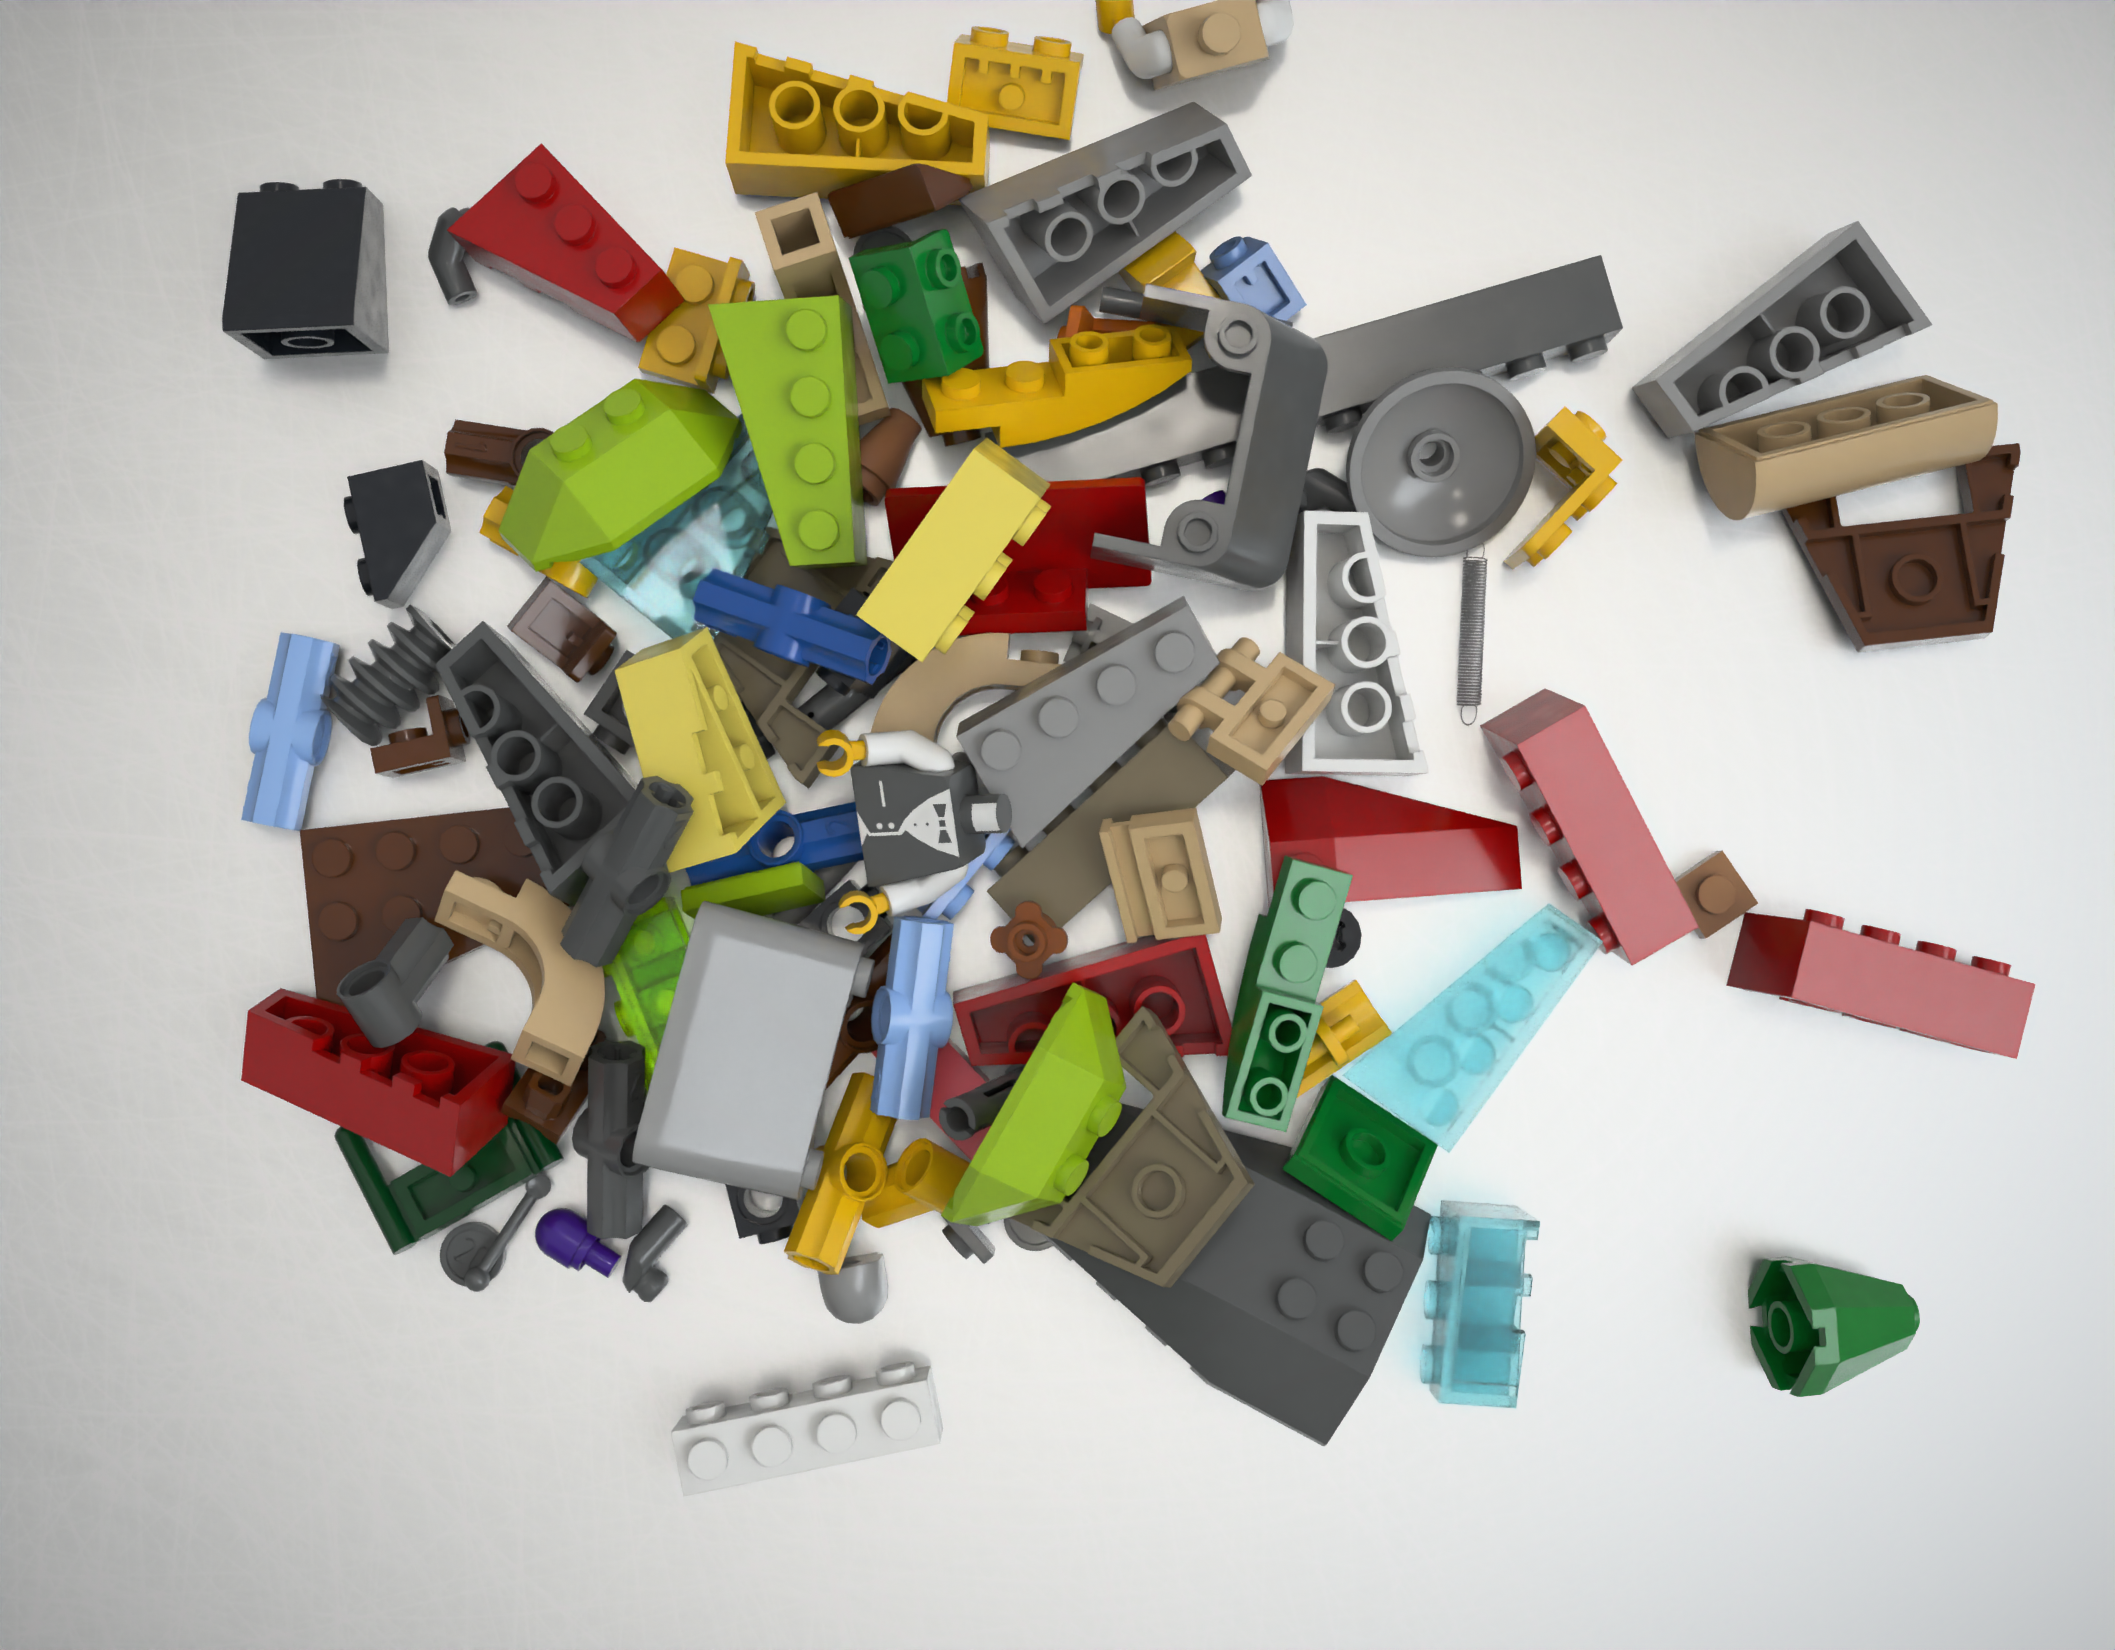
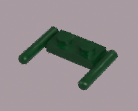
(430, 1201)

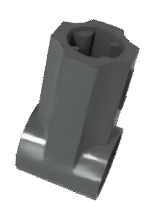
(386, 990)

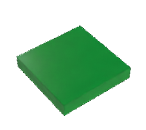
(1361, 1158)

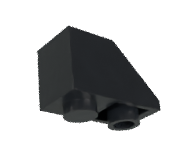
(400, 527)

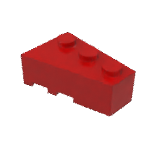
(565, 244)

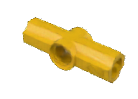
(835, 1206)

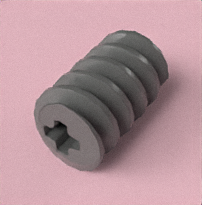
(390, 678)

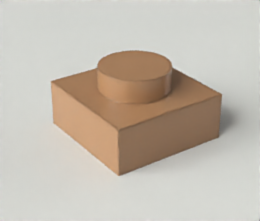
(1714, 893)

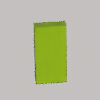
(759, 891)

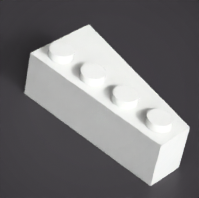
(1345, 635)

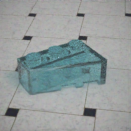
(1477, 1303)

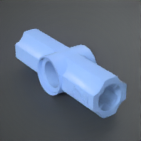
(290, 732)
(911, 1017)

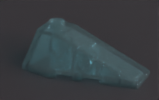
(708, 531)

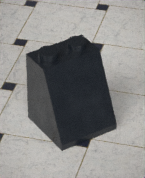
(308, 272)

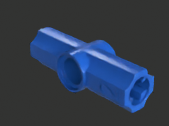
(791, 626)
(820, 841)

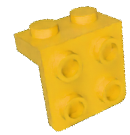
(1578, 457)

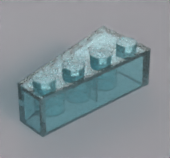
(1467, 1039)

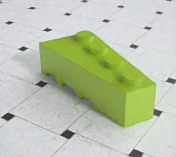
(801, 413)

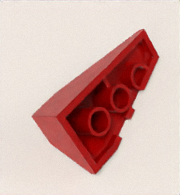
(1385, 840)

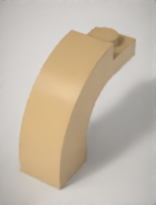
(810, 266)
(972, 664)
(564, 990)

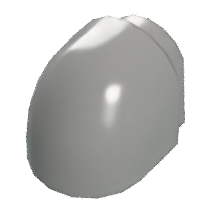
(858, 1289)

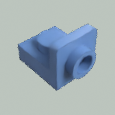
(1251, 274)

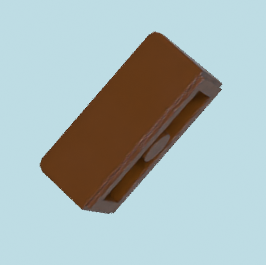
(895, 198)

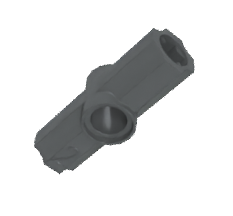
(626, 871)
(607, 1139)

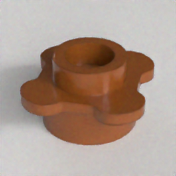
(1047, 936)

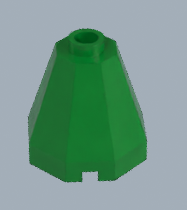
(1826, 1324)

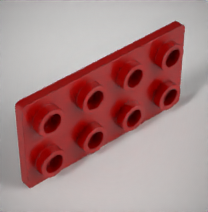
(1053, 570)

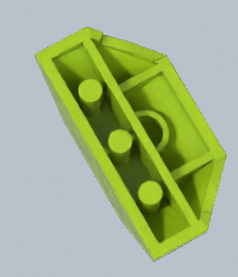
(617, 471)
(1049, 1118)

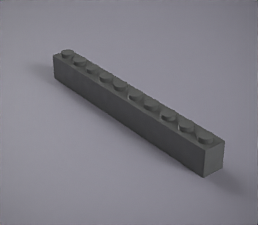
(1485, 331)

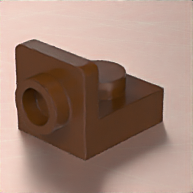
(416, 752)

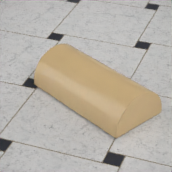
(1843, 445)

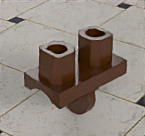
(548, 1102)

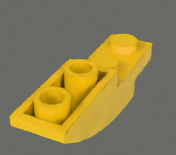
(1080, 386)

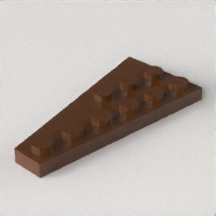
(379, 873)

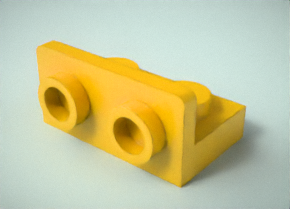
(1016, 83)
(686, 342)

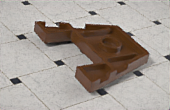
(1920, 575)

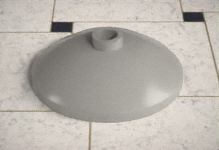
(1469, 482)

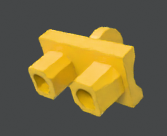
(1344, 1032)

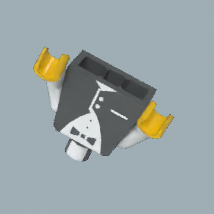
(914, 818)

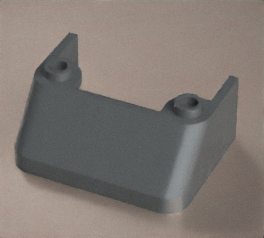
(1252, 533)

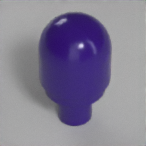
(565, 1239)

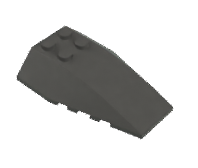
(1281, 1298)

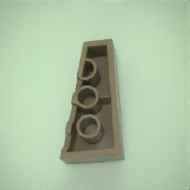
(1070, 862)

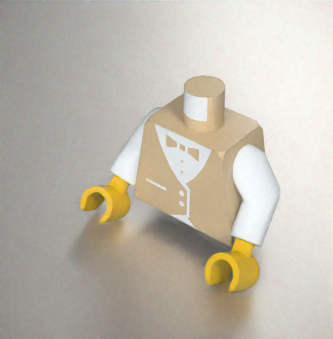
(1195, 39)

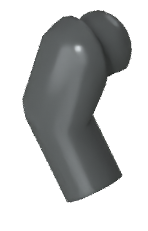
(447, 260)
(1325, 490)
(645, 1251)

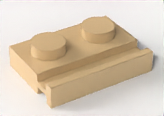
(1161, 875)

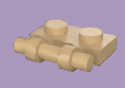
(1265, 722)

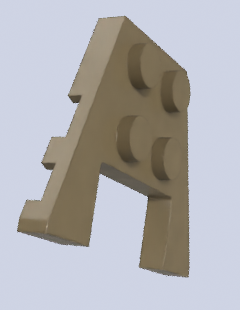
(771, 683)
(1162, 1181)

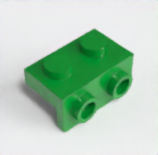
(917, 307)

